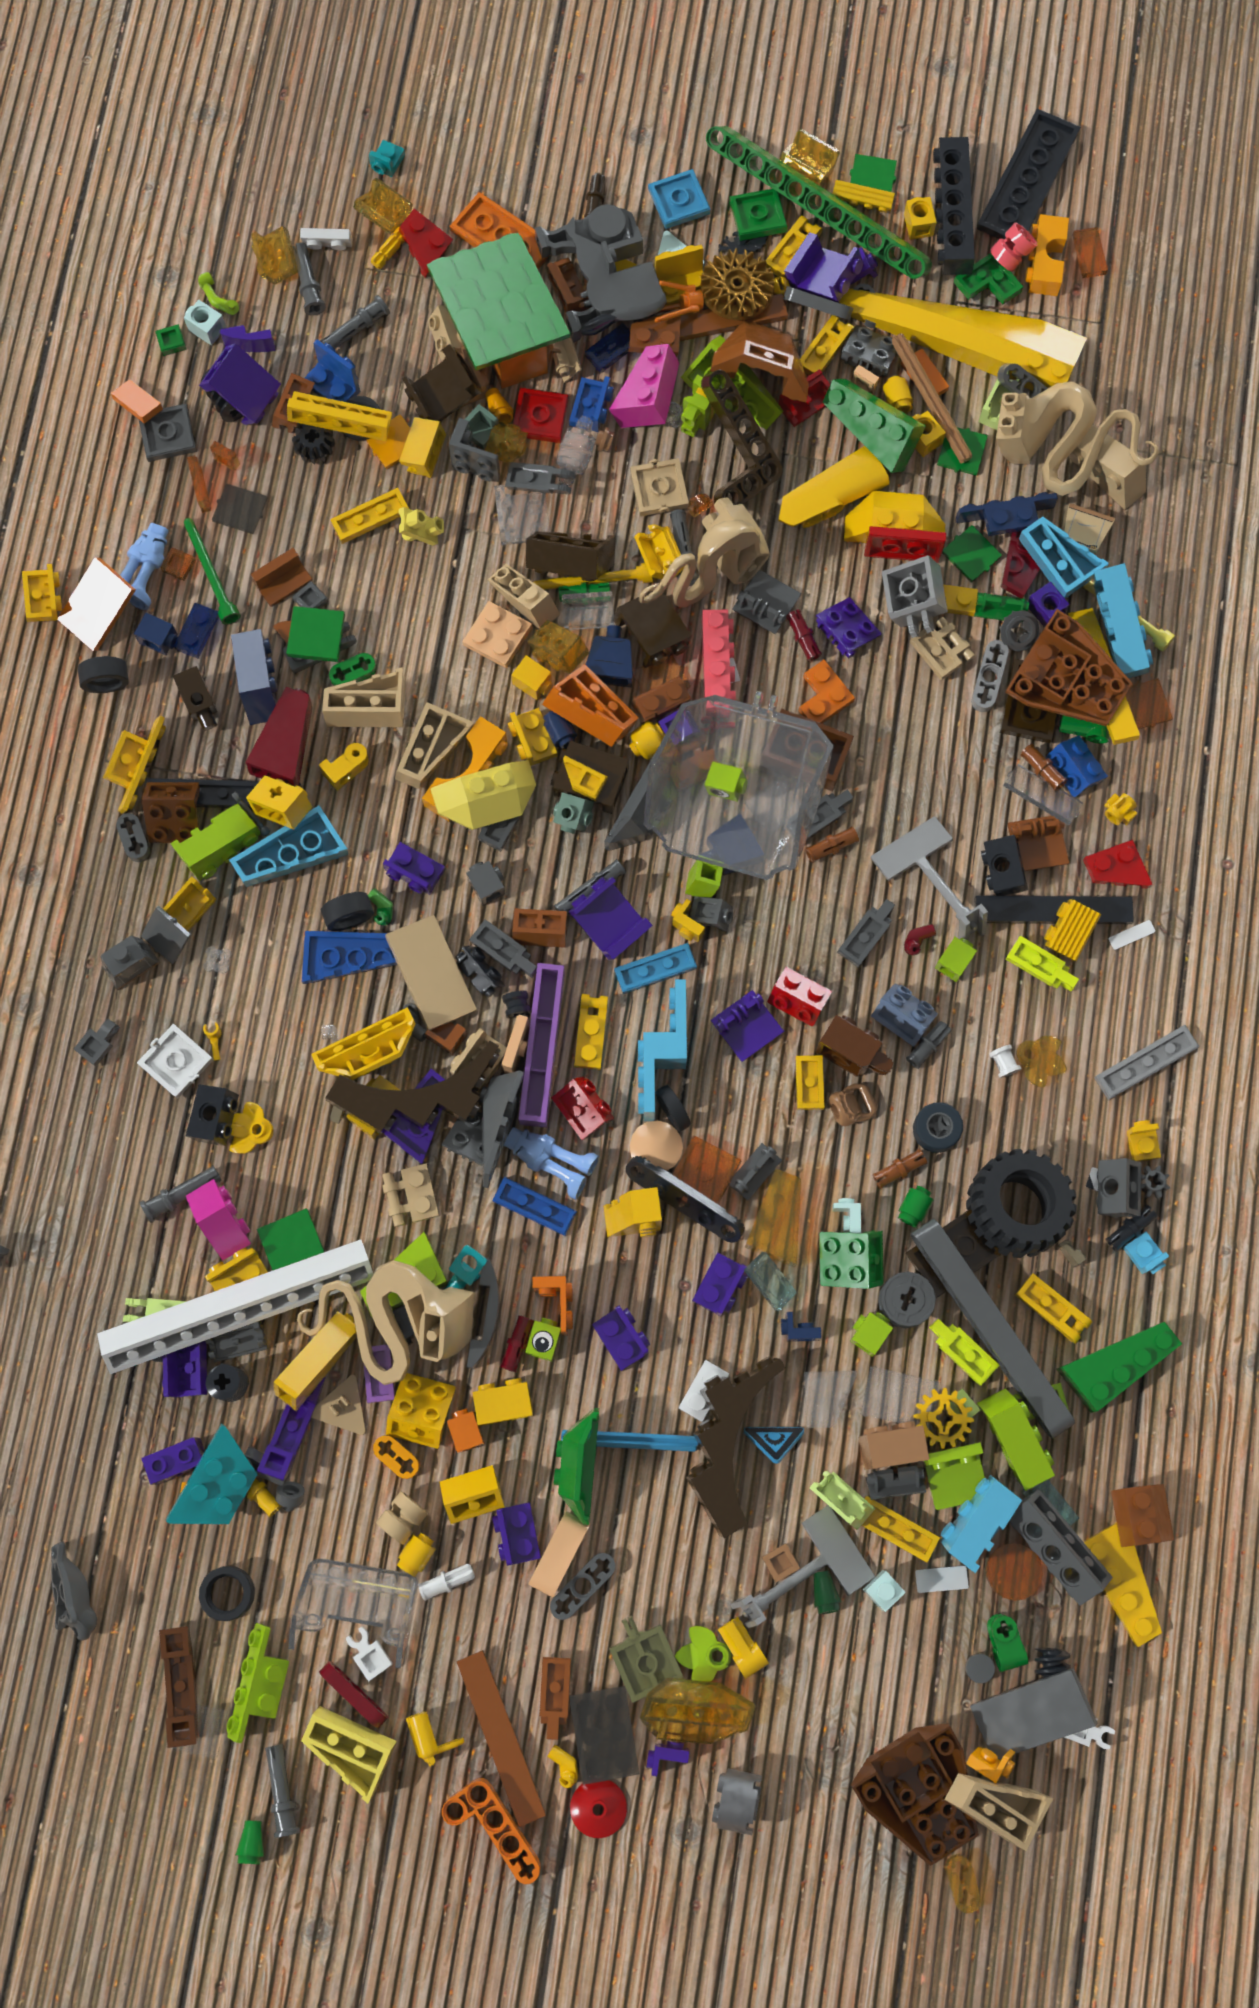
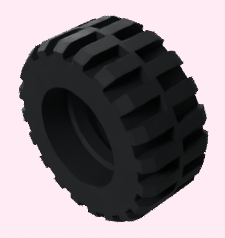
(1043, 1180)

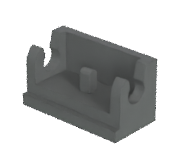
(238, 1342)

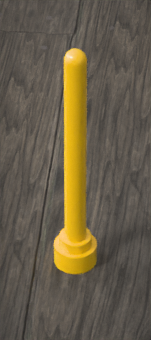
(640, 573)

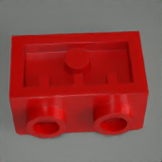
(582, 1107)

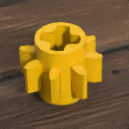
(1120, 809)

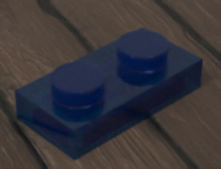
(609, 348)
(196, 630)

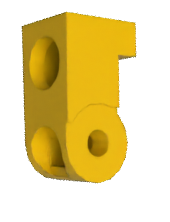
(346, 766)

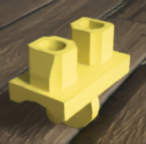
(419, 526)

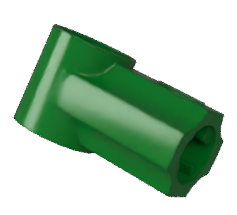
(1093, 732)

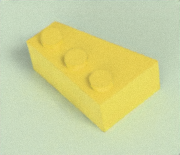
(349, 1749)

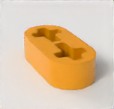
(400, 1451)

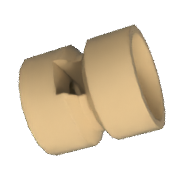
(402, 1517)

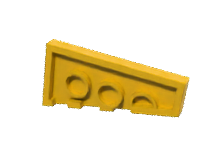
(1128, 1587)

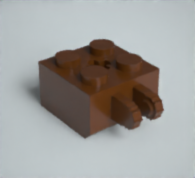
(853, 1048)

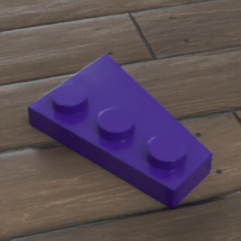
(409, 1135)

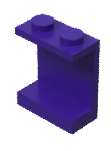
(822, 270)
(242, 383)
(608, 918)

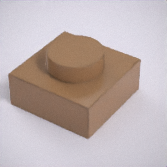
(780, 1562)

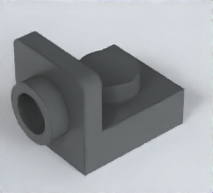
(712, 912)

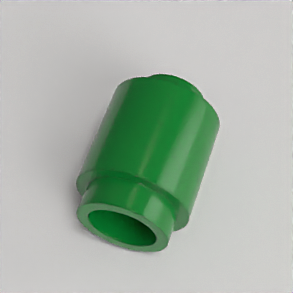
(915, 1206)

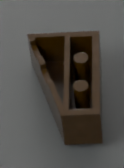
(570, 556)

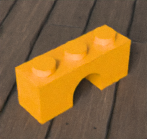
(1046, 273)

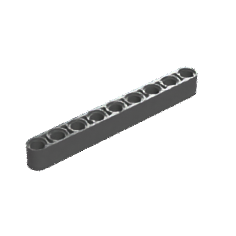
(993, 1329)

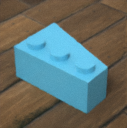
(1060, 557)

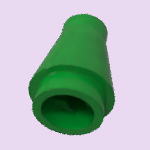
(250, 1844)

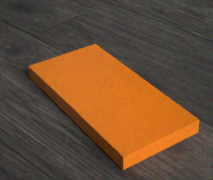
(488, 221)

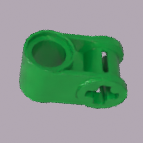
(1007, 1647)

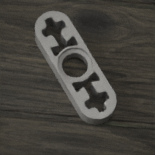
(981, 683)

